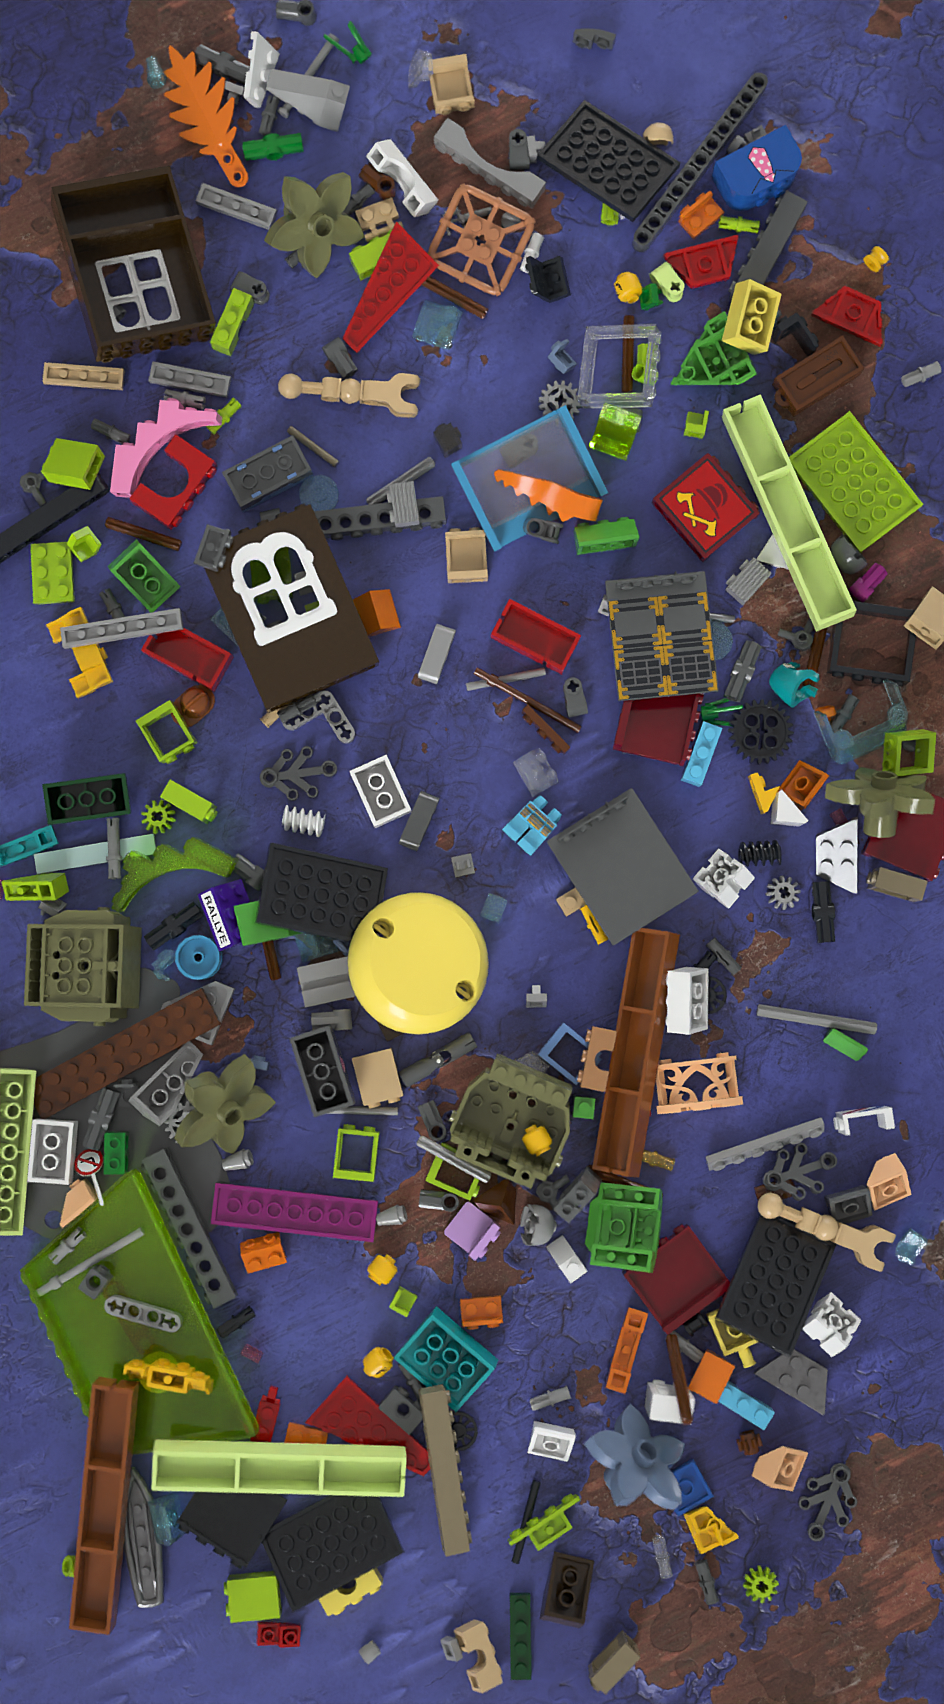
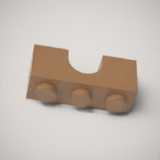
(598, 1040)

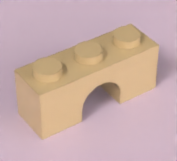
(486, 1671)

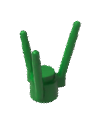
(361, 52)
(710, 712)

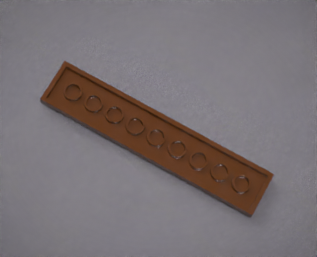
(124, 1053)

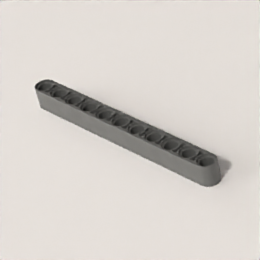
(704, 154)

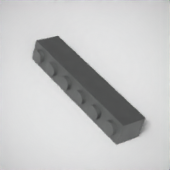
(771, 240)

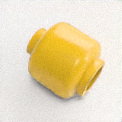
(628, 287)
(537, 1140)
(382, 1269)
(377, 1362)

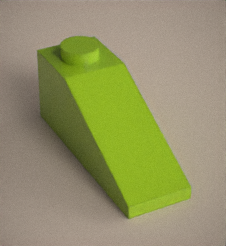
(36, 887)

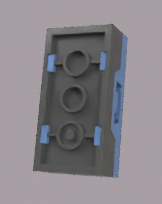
(267, 473)

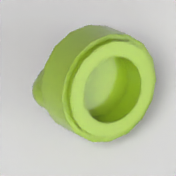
(68, 1565)

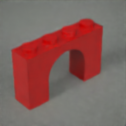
(170, 509)

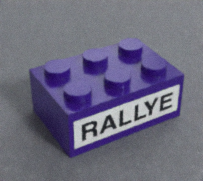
(219, 910)

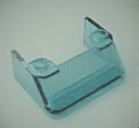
(846, 748)

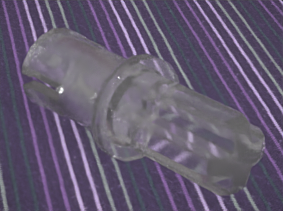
(662, 1556)

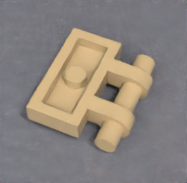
(376, 215)

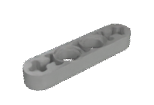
(144, 1309)

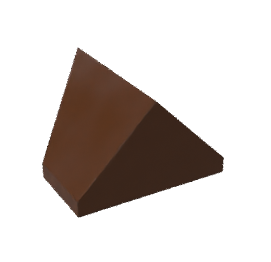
(499, 1201)

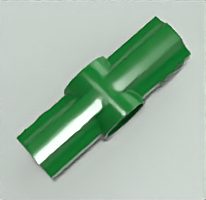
(272, 146)

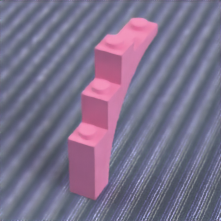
(150, 437)

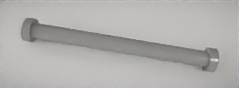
(284, 111)

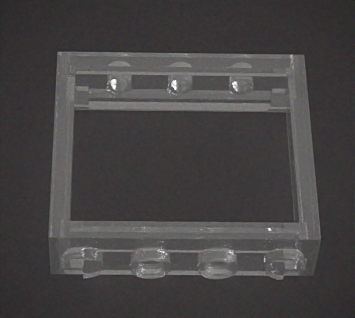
(621, 400)

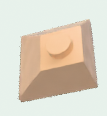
(888, 1182)
(77, 1200)
(780, 1468)

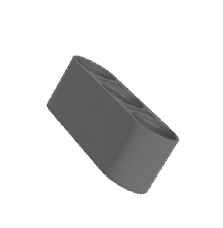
(419, 821)

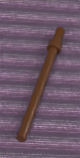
(492, 680)

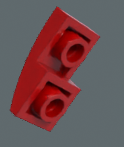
(278, 1634)

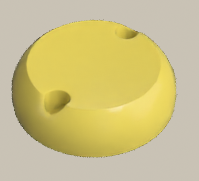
(418, 963)

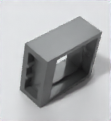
(577, 1193)

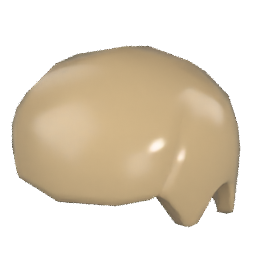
(658, 134)

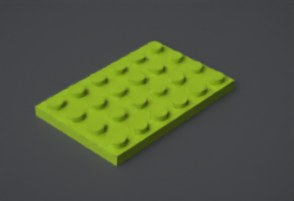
(854, 482)

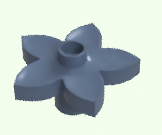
(638, 1461)

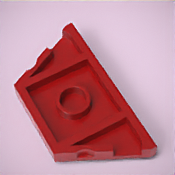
(704, 262)
(853, 314)

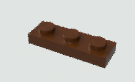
(545, 730)

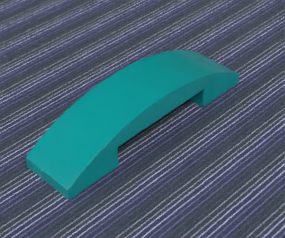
(28, 845)

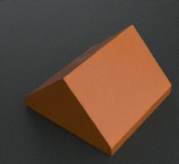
(377, 611)
(803, 784)
(711, 1376)

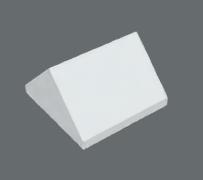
(785, 811)
(551, 1441)

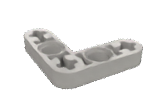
(327, 710)

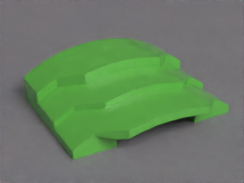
(624, 1227)

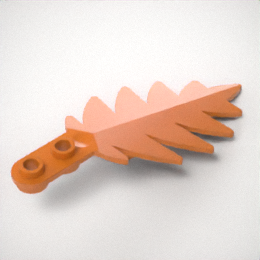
(204, 113)

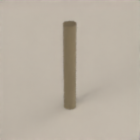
(312, 446)

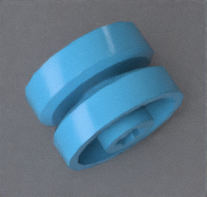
(187, 954)

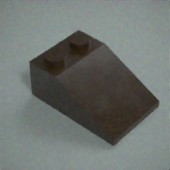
(567, 1590)

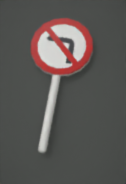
(88, 1164)

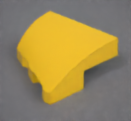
(708, 1529)

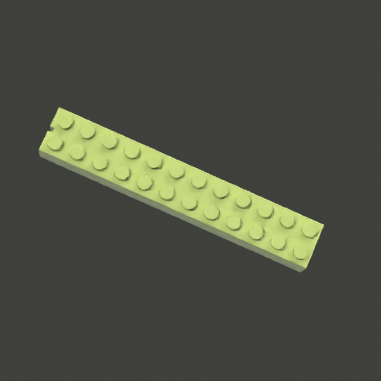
(788, 513)
(278, 1468)

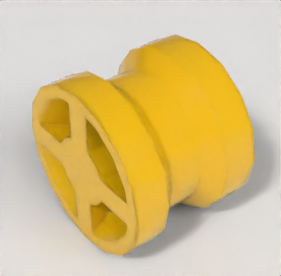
(876, 259)

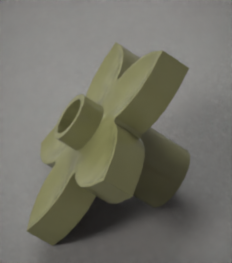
(315, 221)
(881, 797)
(222, 1106)

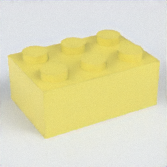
(751, 317)

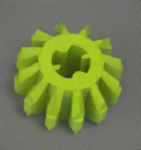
(160, 808)
(754, 1579)

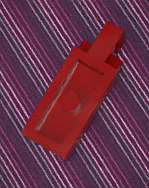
(267, 1416)

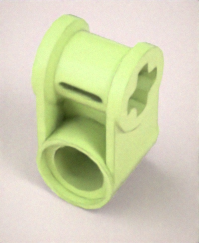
(666, 280)

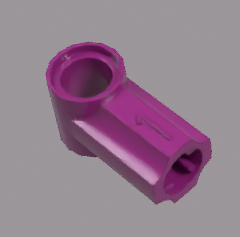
(866, 584)

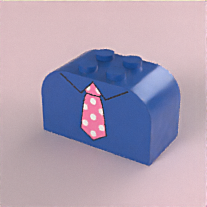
(758, 170)

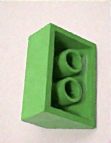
(605, 536)

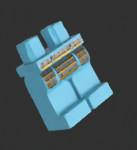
(534, 819)

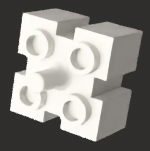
(723, 878)
(831, 1324)

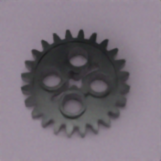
(778, 733)

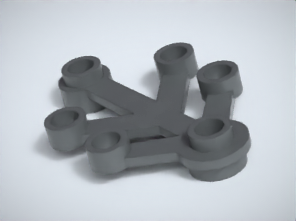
(294, 773)
(797, 1173)
(829, 1498)

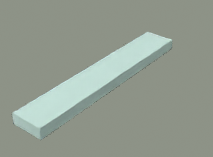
(90, 854)

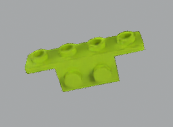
(548, 1527)

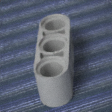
(436, 654)

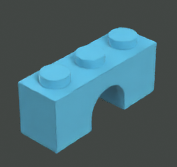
(701, 754)
(746, 1406)

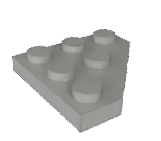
(219, 997)

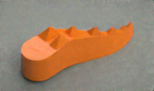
(553, 495)

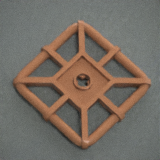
(492, 234)

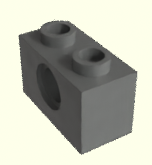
(389, 1405)

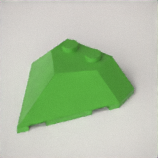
(715, 361)

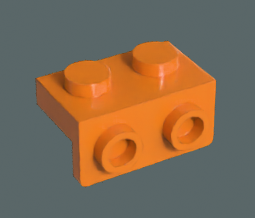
(262, 1252)

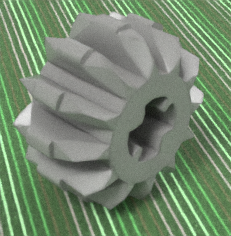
(781, 884)

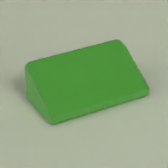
(845, 1044)

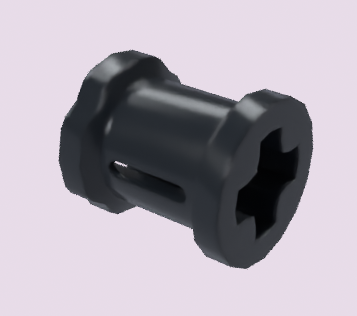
(694, 1324)

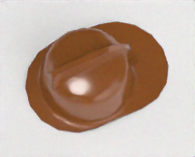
(194, 704)

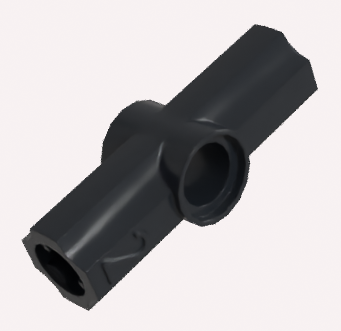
(823, 911)
(173, 926)

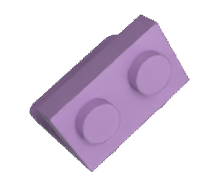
(472, 1230)

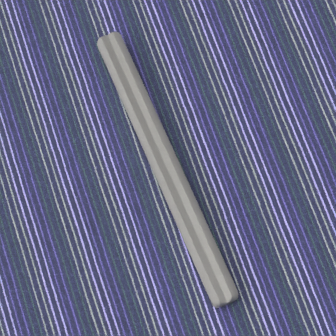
(816, 1019)

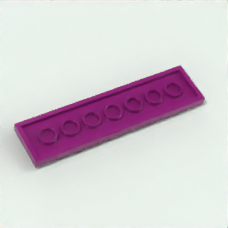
(294, 1212)

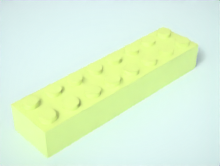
(15, 1138)

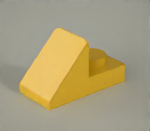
(763, 798)

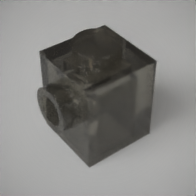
(447, 439)

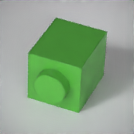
(583, 1107)

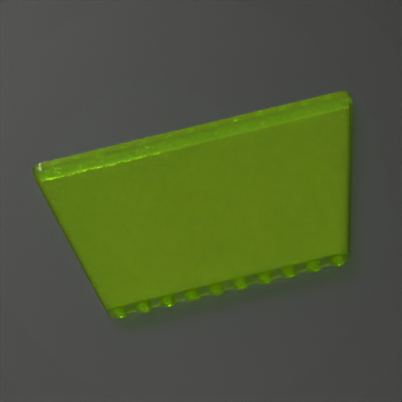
(102, 1344)

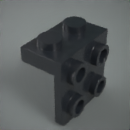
(548, 278)
(798, 327)

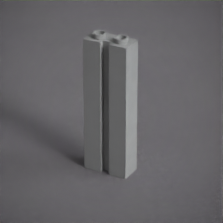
(325, 982)

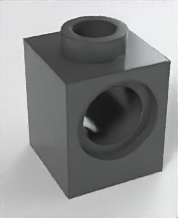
(88, 1285)

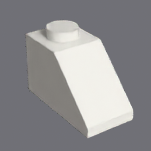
(566, 1259)

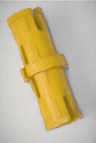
(599, 935)

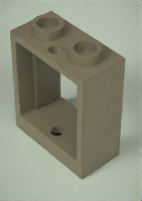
(896, 884)
(613, 1662)

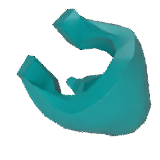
(786, 681)

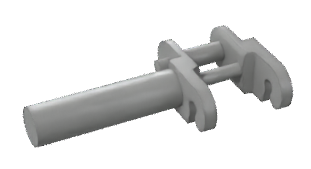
(464, 218)

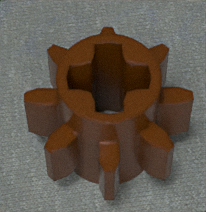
(749, 1442)

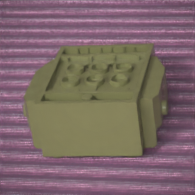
(83, 994)
(487, 1108)

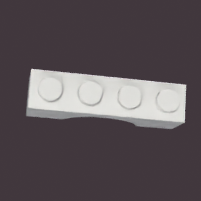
(390, 160)

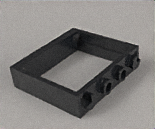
(876, 676)

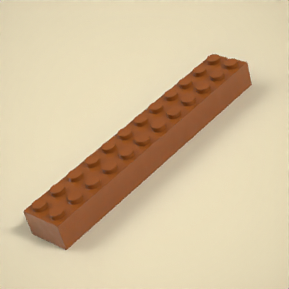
(635, 1053)
(103, 1505)

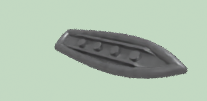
(141, 1551)

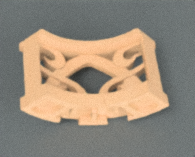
(722, 1097)

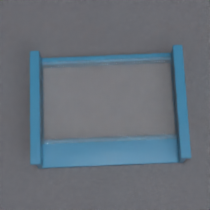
(543, 449)

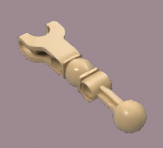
(351, 391)
(827, 1228)

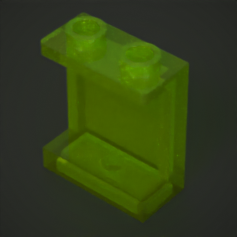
(615, 431)
(261, 575)

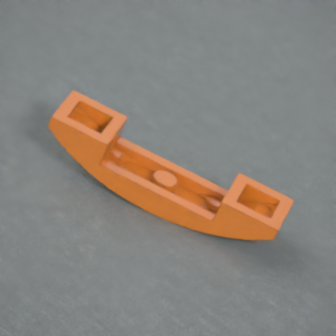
(625, 1350)

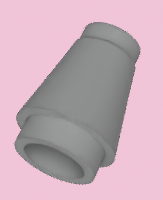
(240, 1160)
(393, 1216)

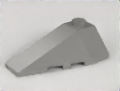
(313, 96)
(163, 1091)

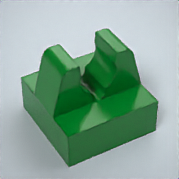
(649, 297)

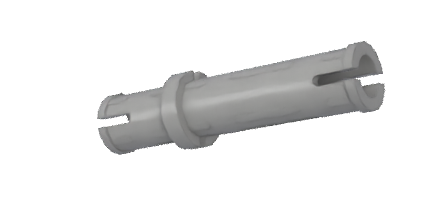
(113, 857)

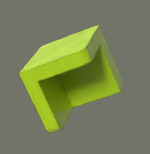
(696, 424)
(84, 544)
(403, 1301)

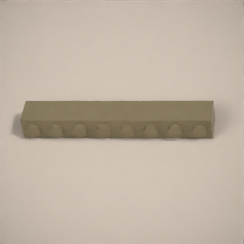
(444, 1470)

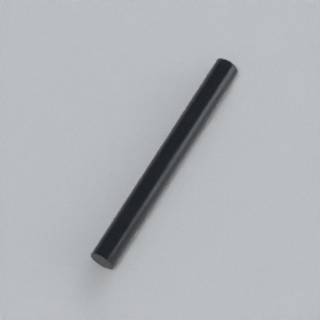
(526, 1517)

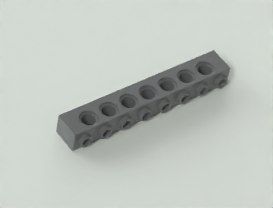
(374, 512)
(200, 1234)

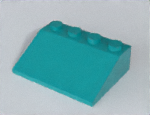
(446, 1356)

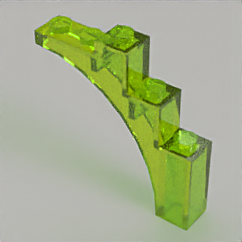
(143, 869)

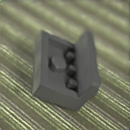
(212, 548)

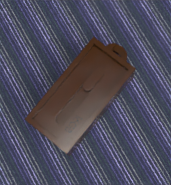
(817, 376)

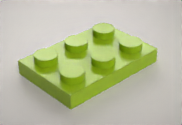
(52, 573)

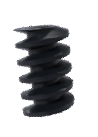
(759, 852)

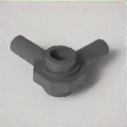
(31, 483)
(802, 639)
(548, 1190)

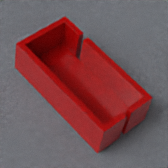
(535, 636)
(189, 656)

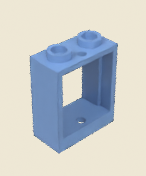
(552, 1042)

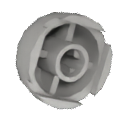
(537, 1224)

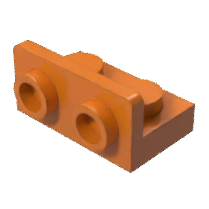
(700, 215)
(481, 1312)
(305, 1434)

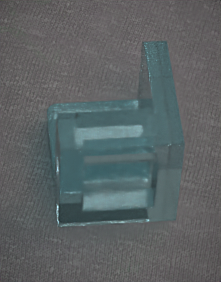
(493, 908)

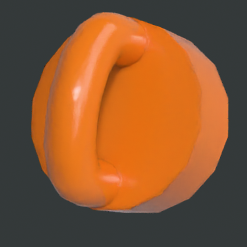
(828, 710)

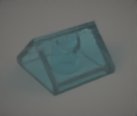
(314, 947)
(164, 1514)

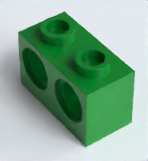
(116, 1152)

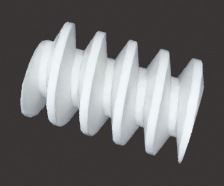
(303, 821)

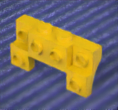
(89, 657)
(169, 1376)

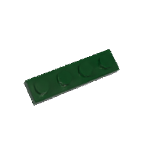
(520, 1636)

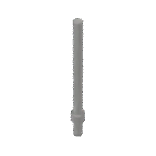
(57, 1281)

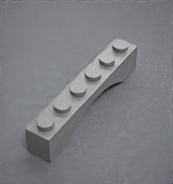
(522, 185)

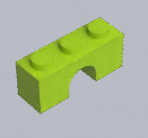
(227, 330)

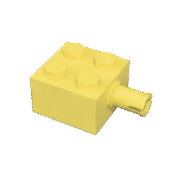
(732, 1340)

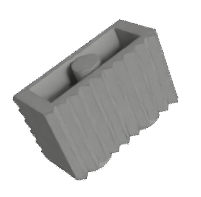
(404, 504)
(747, 581)

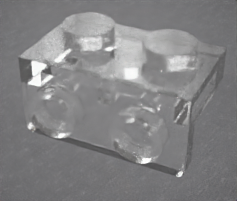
(536, 771)

